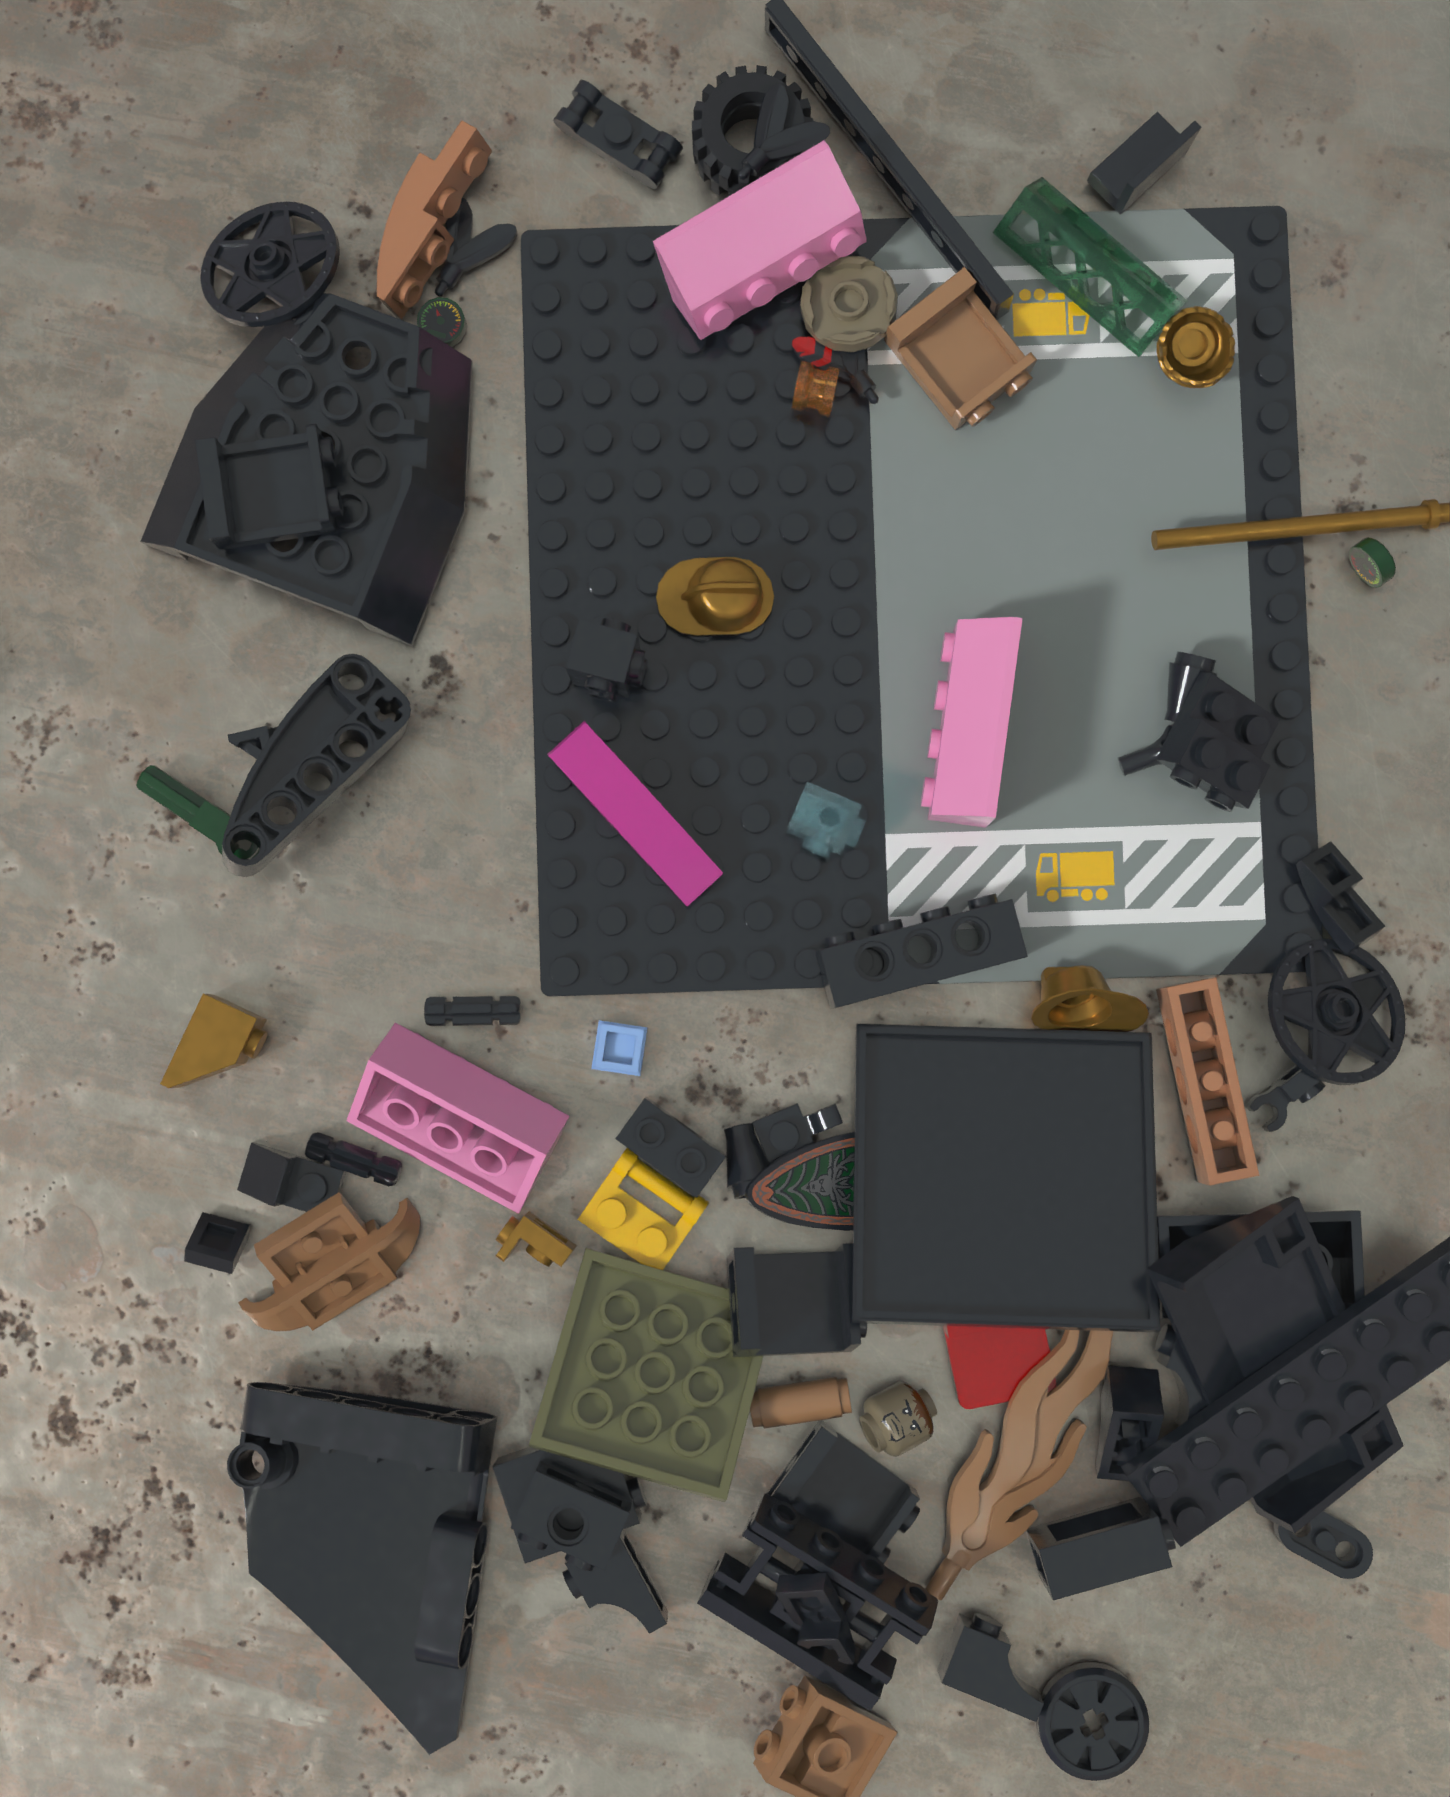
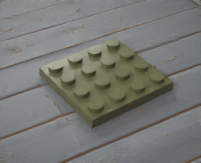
(648, 1378)

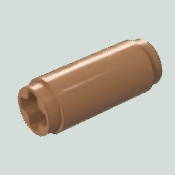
(800, 1402)

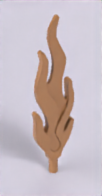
(983, 1515)

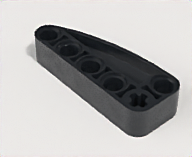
(309, 744)

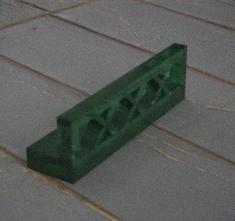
(1101, 252)

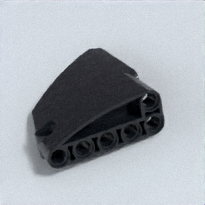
(373, 1535)

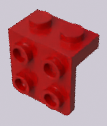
(992, 1361)

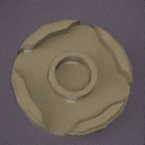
(849, 304)

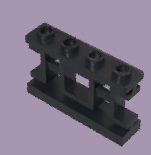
(856, 1578)

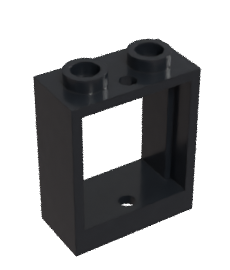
(1100, 1547)

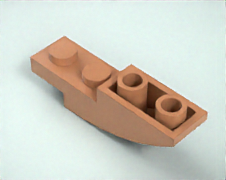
(414, 231)

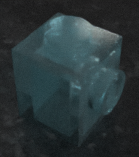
(825, 821)

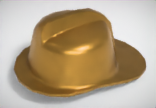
(715, 596)
(1083, 1002)

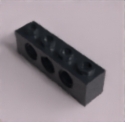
(998, 943)

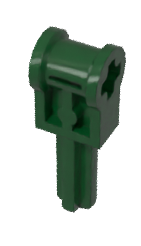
(190, 807)

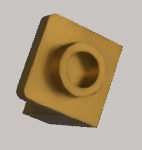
(544, 1242)

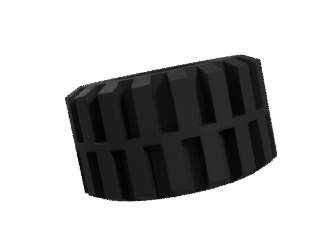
(727, 104)

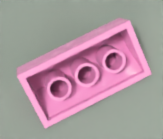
(761, 241)
(973, 720)
(456, 1117)

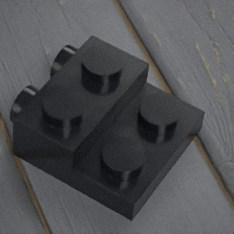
(1219, 743)

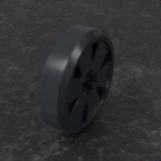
(1123, 1729)

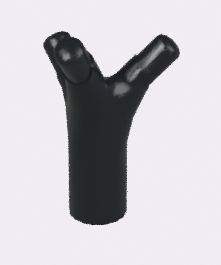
(1143, 758)

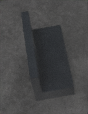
(1141, 161)

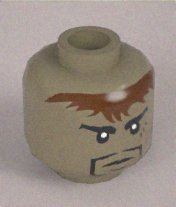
(898, 1418)

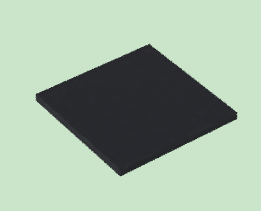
(1004, 1178)

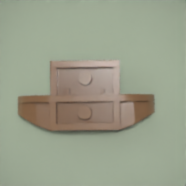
(329, 1263)

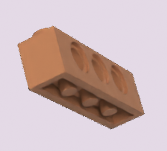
(1207, 1082)

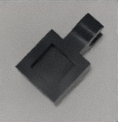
(1288, 1088)
(790, 1130)

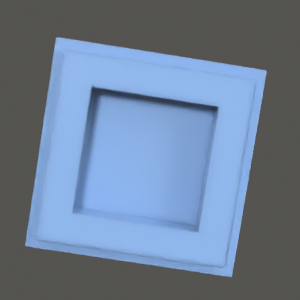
(619, 1048)

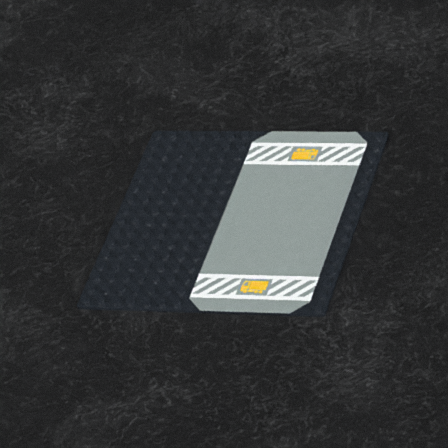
(874, 549)

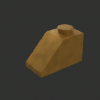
(215, 1041)

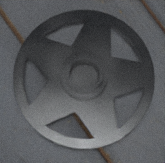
(270, 264)
(1336, 1013)

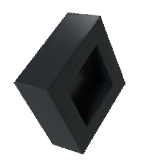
(217, 1243)

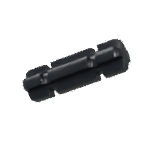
(472, 1011)
(353, 1159)

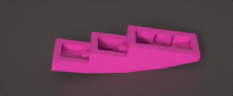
(635, 813)

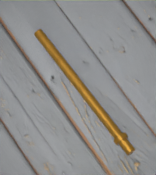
(1427, 514)

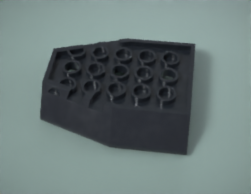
(397, 454)

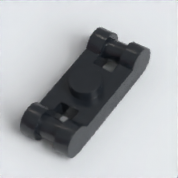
(617, 135)

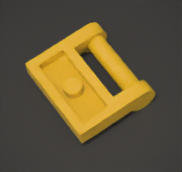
(633, 1224)

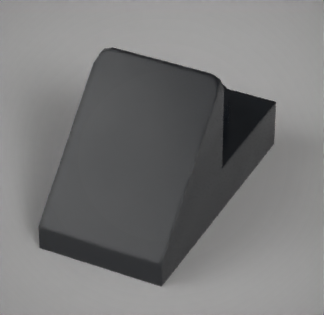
(288, 1178)

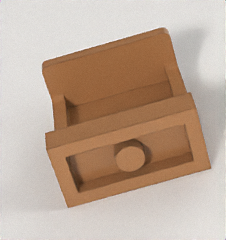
(959, 352)

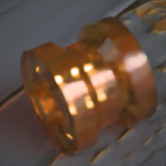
(815, 388)

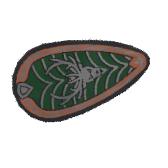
(809, 1185)

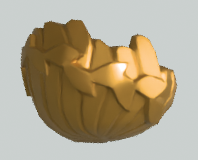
(1196, 347)

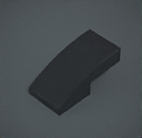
(1329, 886)

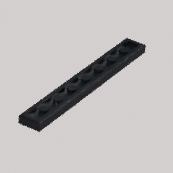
(885, 156)

